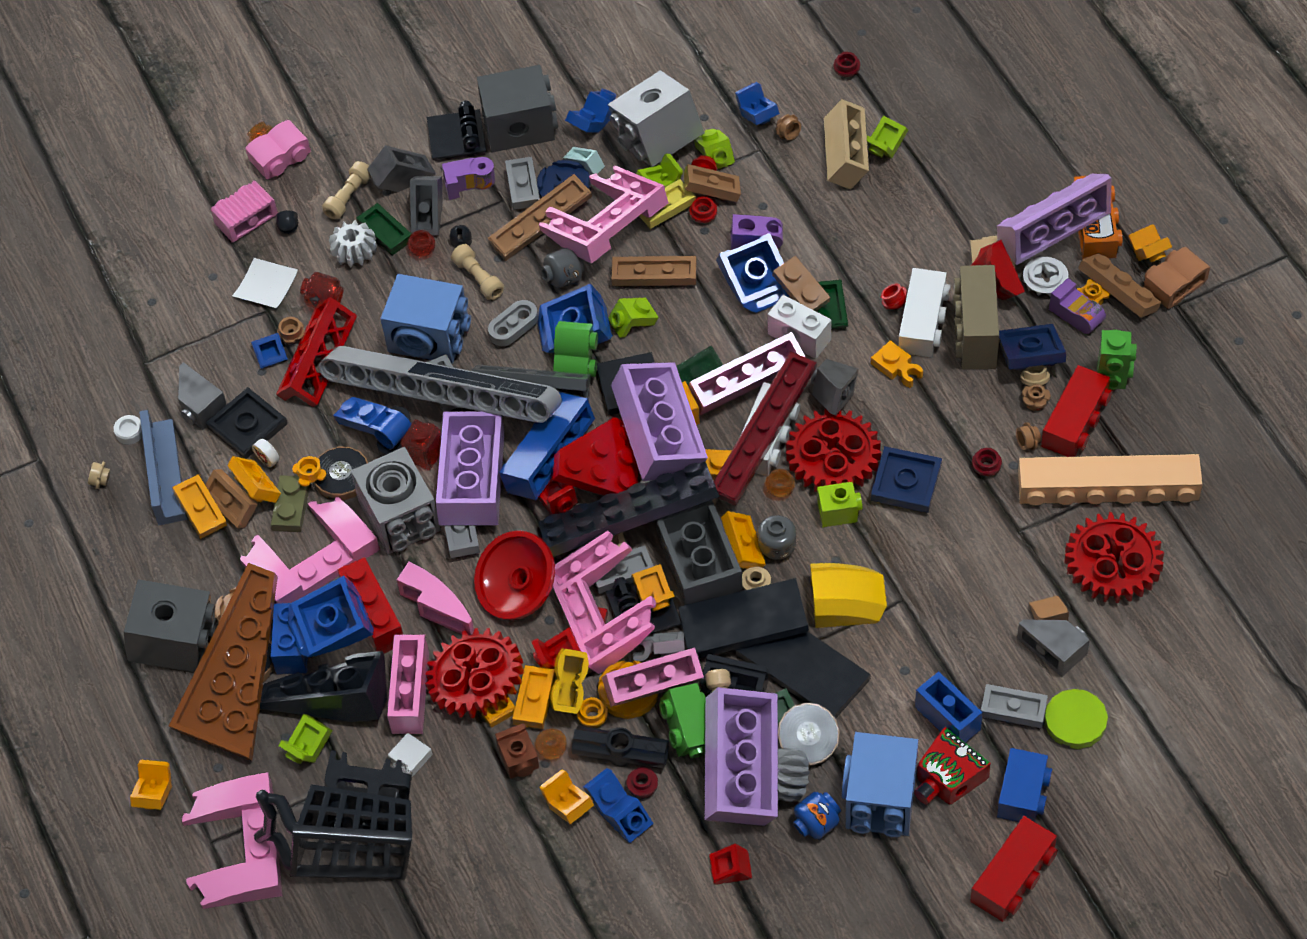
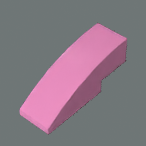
(434, 599)

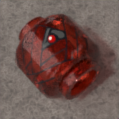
(320, 288)

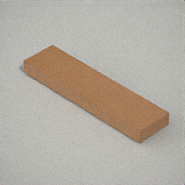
(525, 226)

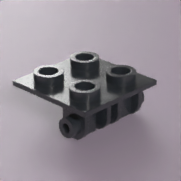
(456, 132)
(625, 596)

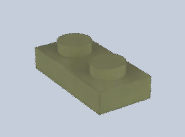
(290, 506)

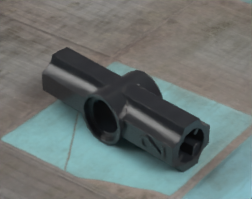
(601, 744)

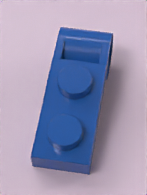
(384, 423)

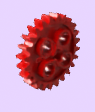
(833, 450)
(1088, 563)
(474, 673)

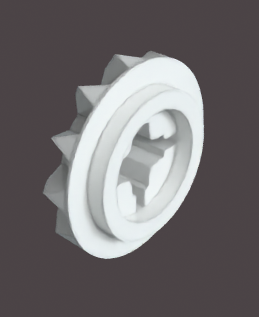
(1052, 268)

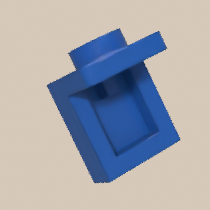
(754, 104)

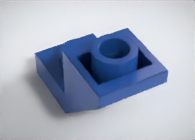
(595, 113)
(618, 808)

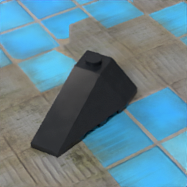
(340, 692)

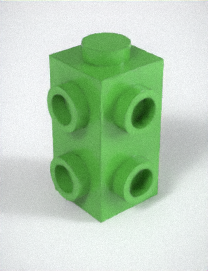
(1116, 357)
(686, 719)

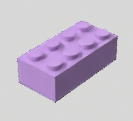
(470, 468)
(741, 756)

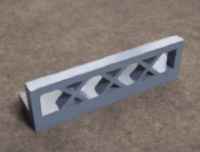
(162, 468)

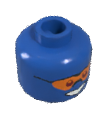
(816, 815)

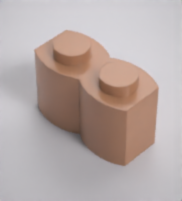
(1176, 277)

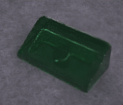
(699, 365)

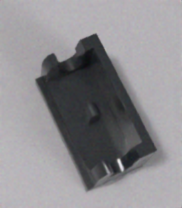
(742, 674)

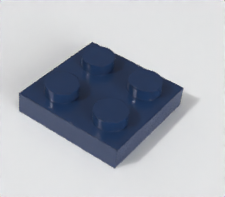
(1031, 347)
(906, 479)

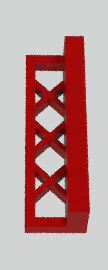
(308, 349)

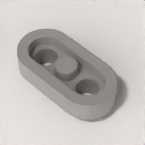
(511, 324)

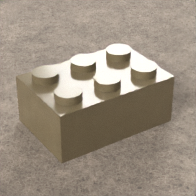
(976, 317)

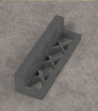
(559, 380)

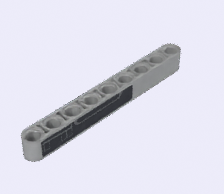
(441, 384)

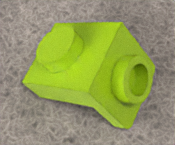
(886, 138)
(717, 146)
(665, 173)
(630, 313)
(306, 740)

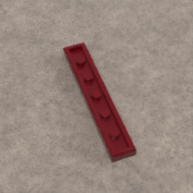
(763, 427)

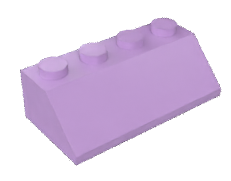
(1056, 217)
(657, 418)

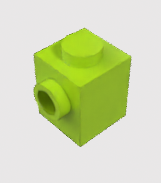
(838, 504)

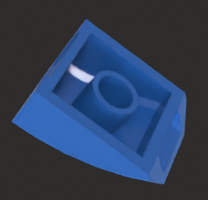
(750, 273)
(578, 306)
(329, 618)

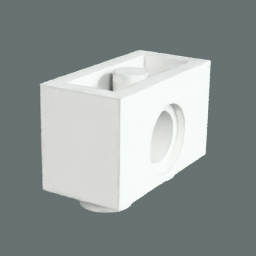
(808, 326)

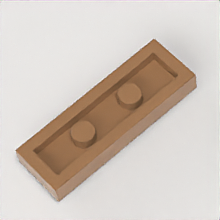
(654, 271)
(1119, 285)

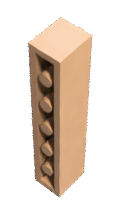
(1109, 479)

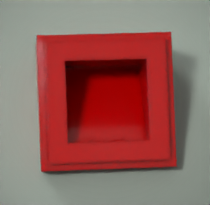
(730, 865)

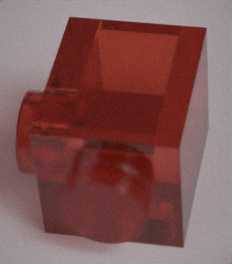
(423, 443)

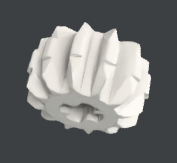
(352, 243)

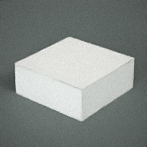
(411, 752)

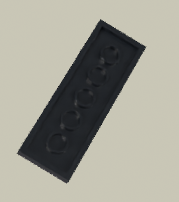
(628, 508)

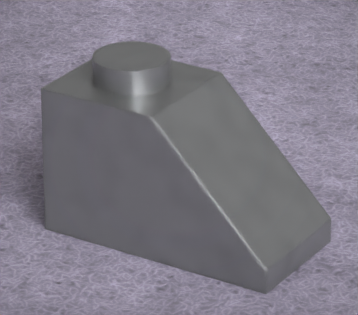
(396, 167)
(426, 203)
(834, 384)
(198, 397)
(1054, 642)

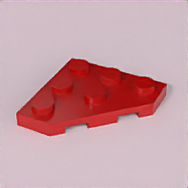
(598, 460)

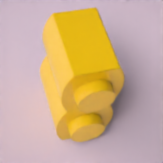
(567, 690)

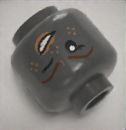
(562, 268)
(776, 537)

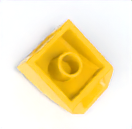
(846, 595)

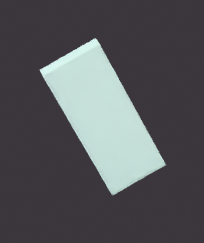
(588, 158)

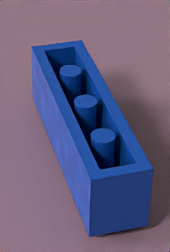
(533, 460)

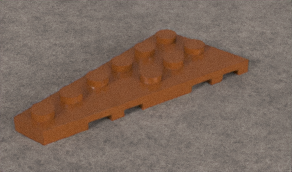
(228, 682)

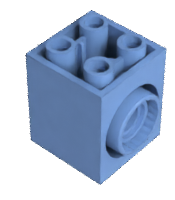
(425, 318)
(880, 784)

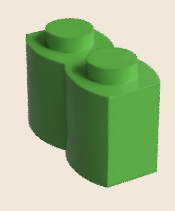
(574, 348)

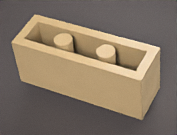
(846, 144)

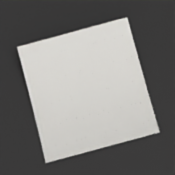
(266, 283)

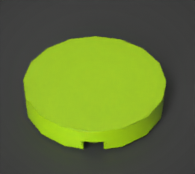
(1076, 718)

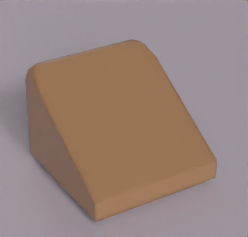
(1049, 609)

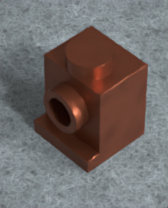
(517, 751)

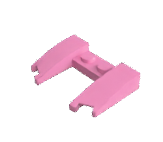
(590, 239)
(351, 543)
(601, 641)
(260, 874)

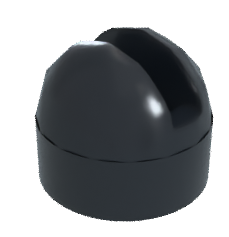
(287, 221)
(466, 235)

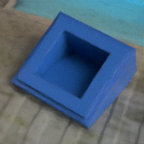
(269, 350)

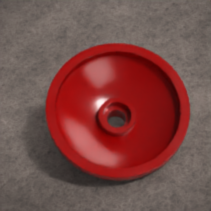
(502, 572)

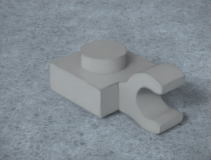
(661, 644)

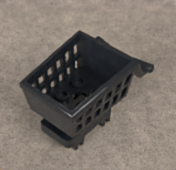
(345, 814)

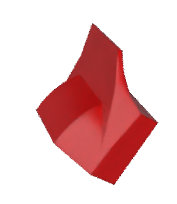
(1007, 280)

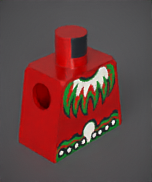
(949, 769)

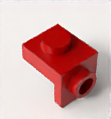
(558, 497)
(547, 652)

